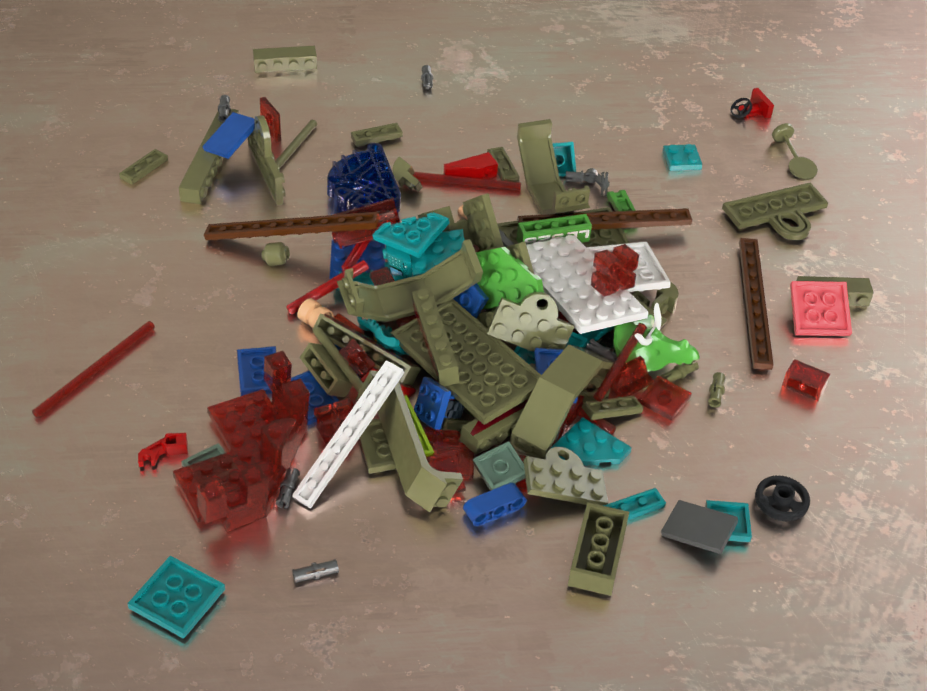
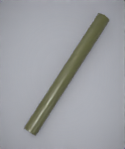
(296, 143)
(338, 358)

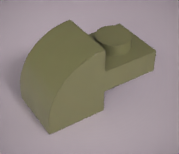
(404, 173)
(666, 299)

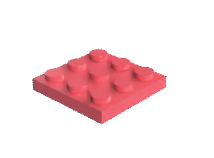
(820, 308)

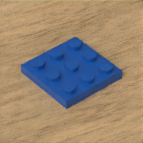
(372, 256)

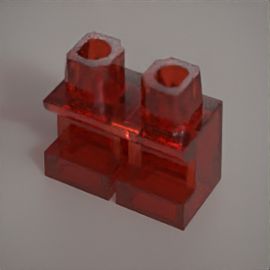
(331, 417)

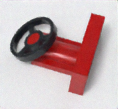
(757, 105)

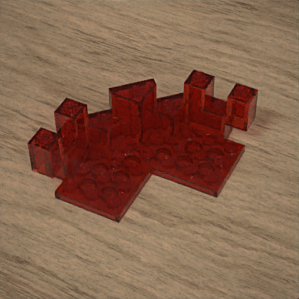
(260, 444)

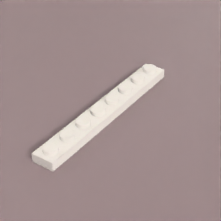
(348, 434)

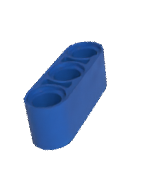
(494, 504)

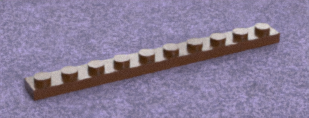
(626, 219)
(290, 226)
(755, 304)

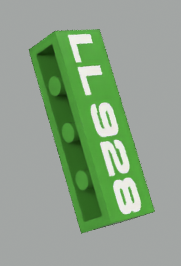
(554, 228)

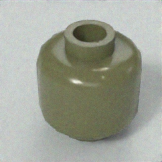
(276, 254)

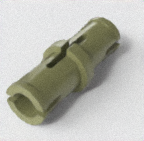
(680, 371)
(716, 389)

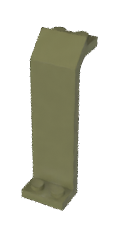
(419, 480)

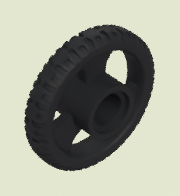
(782, 498)

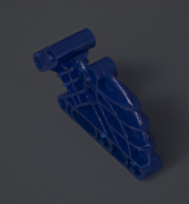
(357, 188)

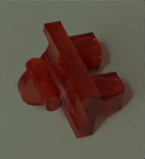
(357, 358)

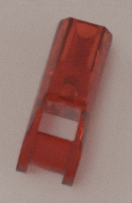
(442, 435)

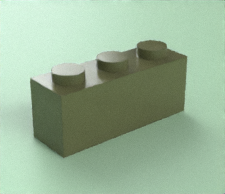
(325, 370)

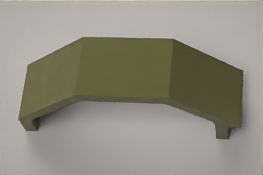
(542, 171)
(395, 299)
(554, 397)

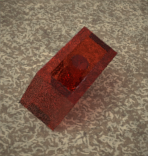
(806, 380)

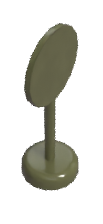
(798, 166)

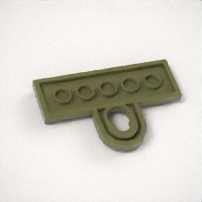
(260, 146)
(776, 205)

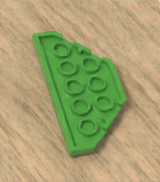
(505, 277)

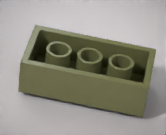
(598, 549)

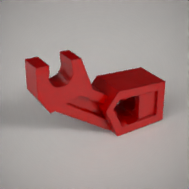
(171, 445)

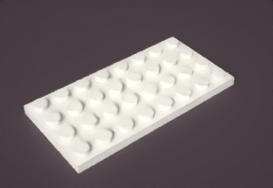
(566, 276)

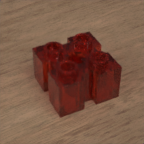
(614, 270)

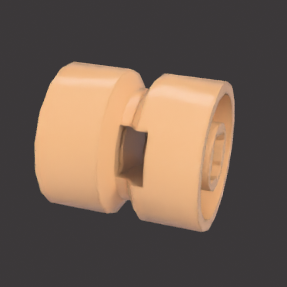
(310, 311)

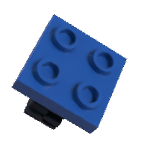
(436, 403)

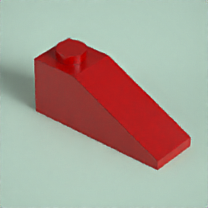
(477, 166)

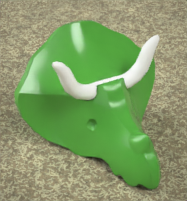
(653, 345)

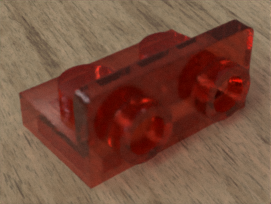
(632, 378)

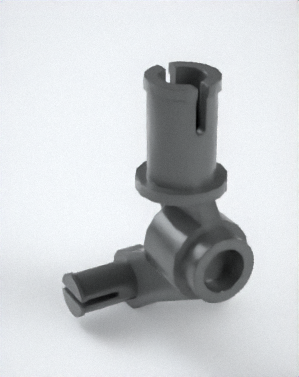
(590, 176)

